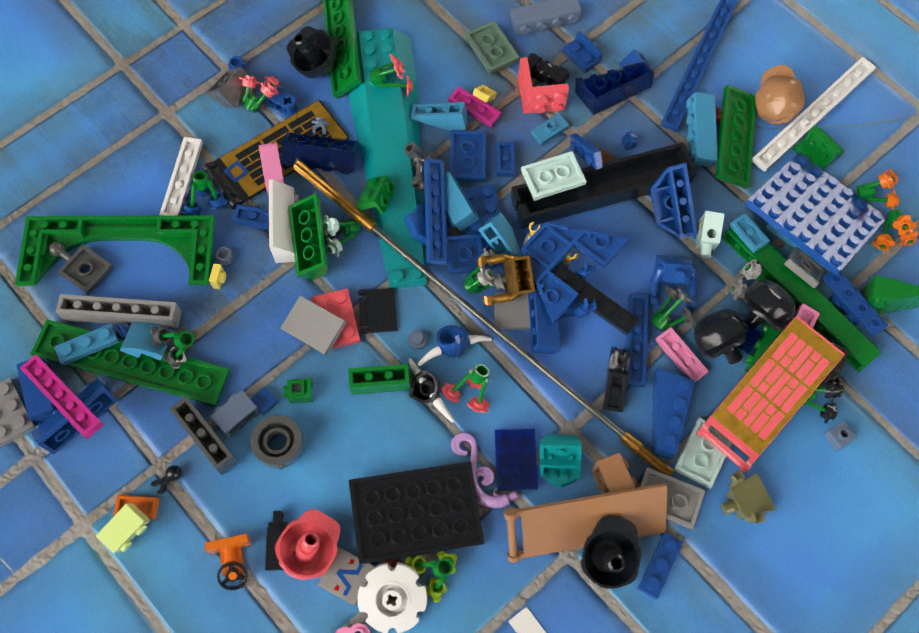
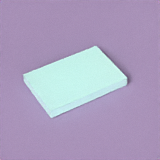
(553, 175)
(700, 458)

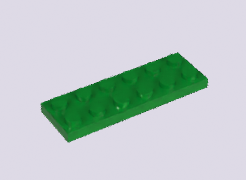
(736, 137)

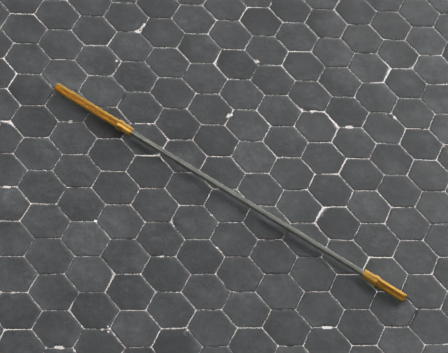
(362, 219)

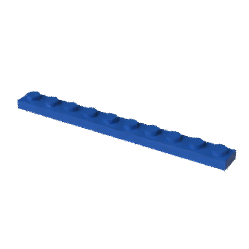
(698, 64)

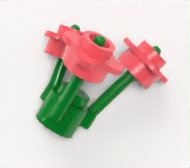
(268, 89)

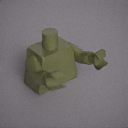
(747, 498)

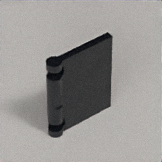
(377, 310)

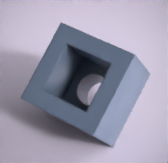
(840, 436)

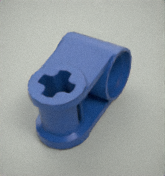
(283, 102)

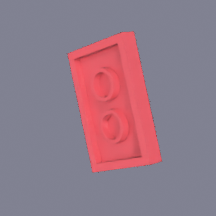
(340, 305)

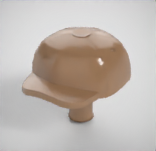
(779, 95)

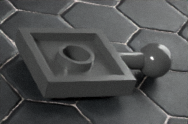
(72, 268)

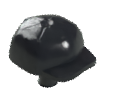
(312, 52)
(769, 304)
(721, 334)
(612, 553)

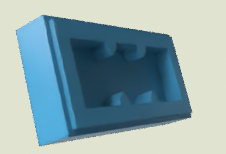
(549, 129)

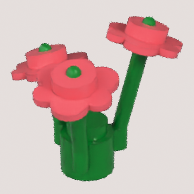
(378, 75)

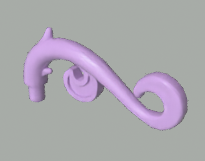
(495, 501)

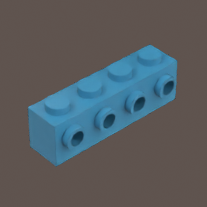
(702, 129)

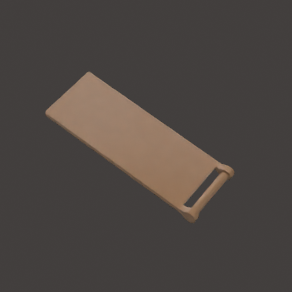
(569, 522)

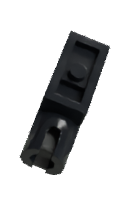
(616, 379)

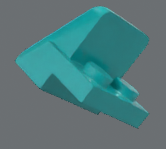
(560, 459)

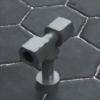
(415, 154)

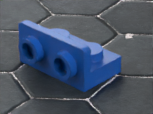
(583, 52)

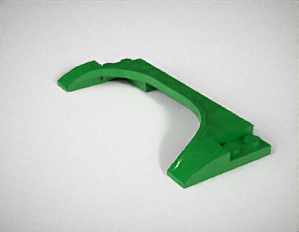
(187, 235)

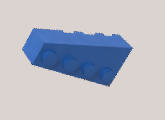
(670, 407)

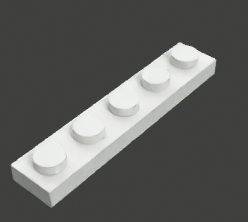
(181, 177)

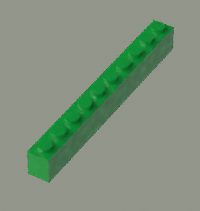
(830, 322)

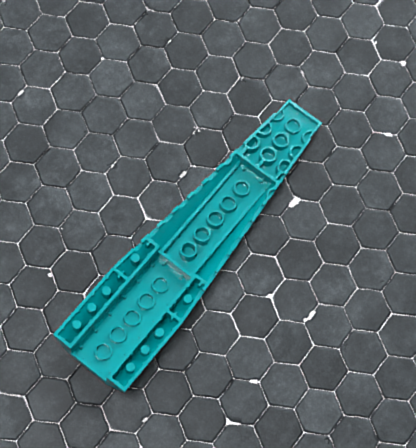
(382, 132)

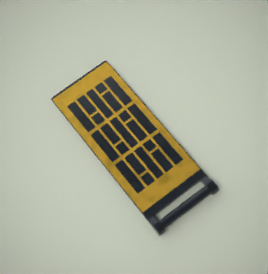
(249, 154)

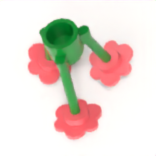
(477, 379)

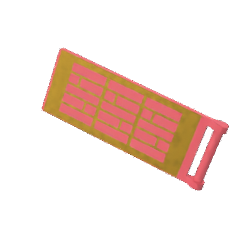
(772, 392)

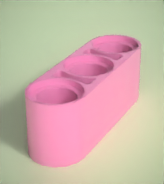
(270, 163)

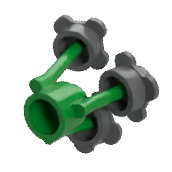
(183, 340)

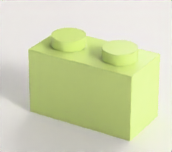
(123, 528)

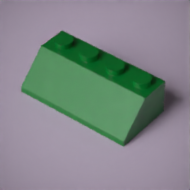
(308, 238)

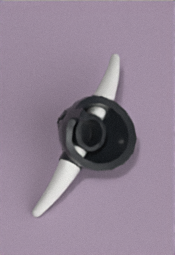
(426, 389)

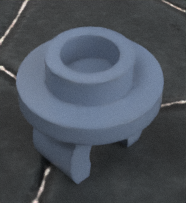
(320, 122)

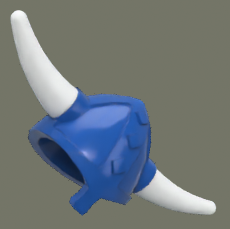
(452, 342)

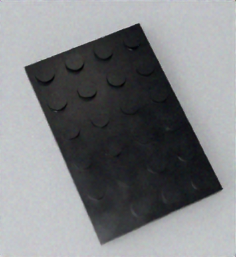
(415, 512)

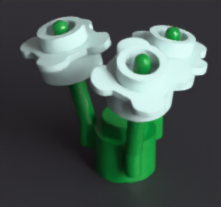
(331, 226)

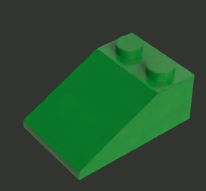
(890, 295)

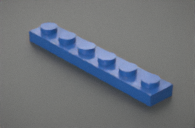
(435, 211)

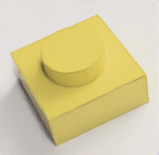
(484, 93)
(217, 276)

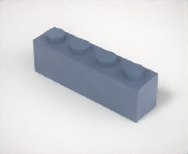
(544, 15)

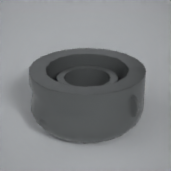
(267, 430)

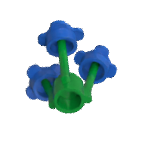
(201, 185)

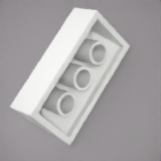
(279, 221)

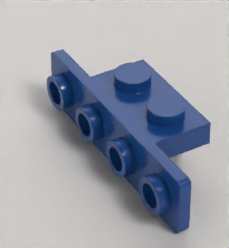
(853, 304)

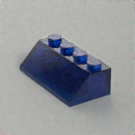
(319, 152)

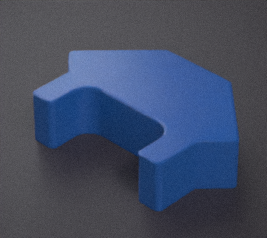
(417, 225)

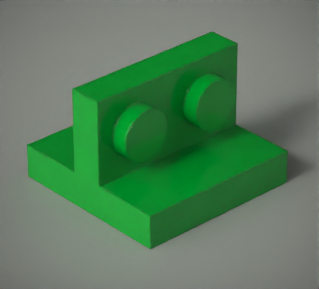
(819, 148)

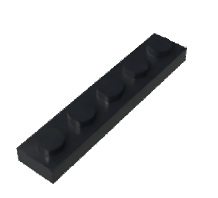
(606, 307)

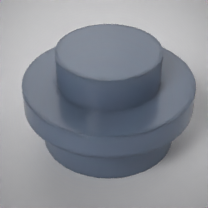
(224, 256)
(417, 339)

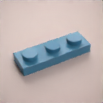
(86, 344)

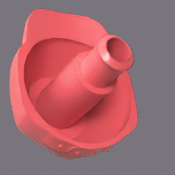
(308, 545)

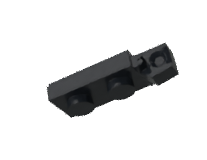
(274, 531)

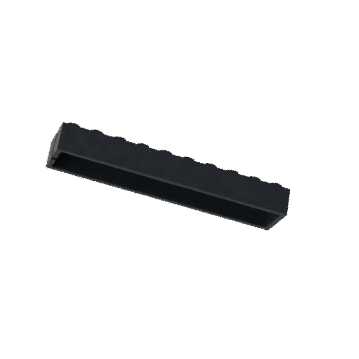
(614, 183)

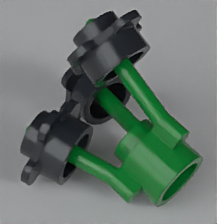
(832, 389)

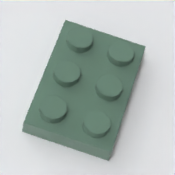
(492, 47)

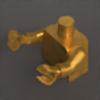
(517, 275)

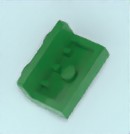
(377, 194)

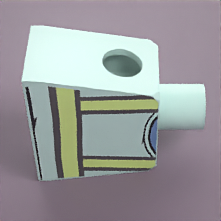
(709, 232)

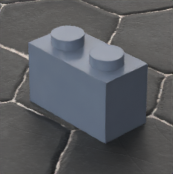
(235, 413)

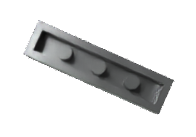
(203, 435)

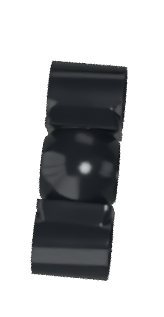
(545, 71)

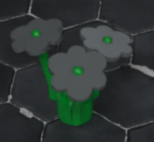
(661, 319)

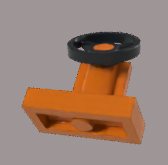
(231, 559)

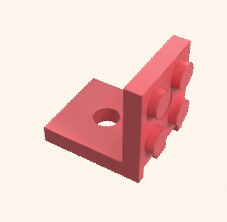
(540, 98)

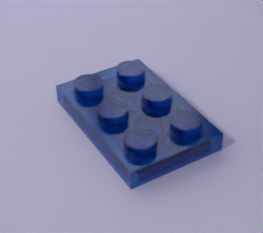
(516, 460)

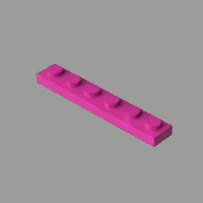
(62, 397)

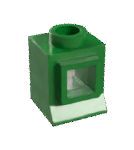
(298, 390)

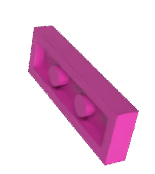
(475, 107)

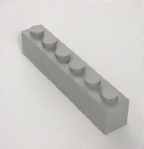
(117, 310)

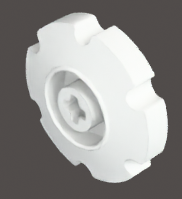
(398, 582)

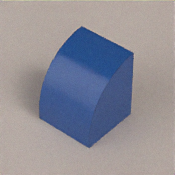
(633, 58)

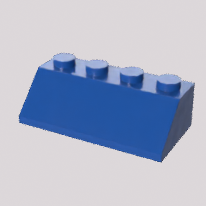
(58, 430)

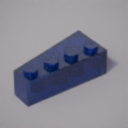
(613, 87)

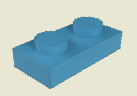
(749, 233)

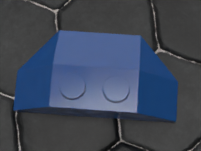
(674, 202)

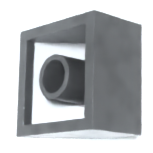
(228, 88)

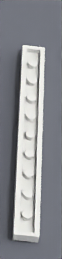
(813, 114)

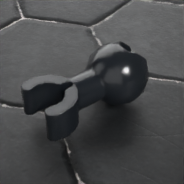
(170, 475)

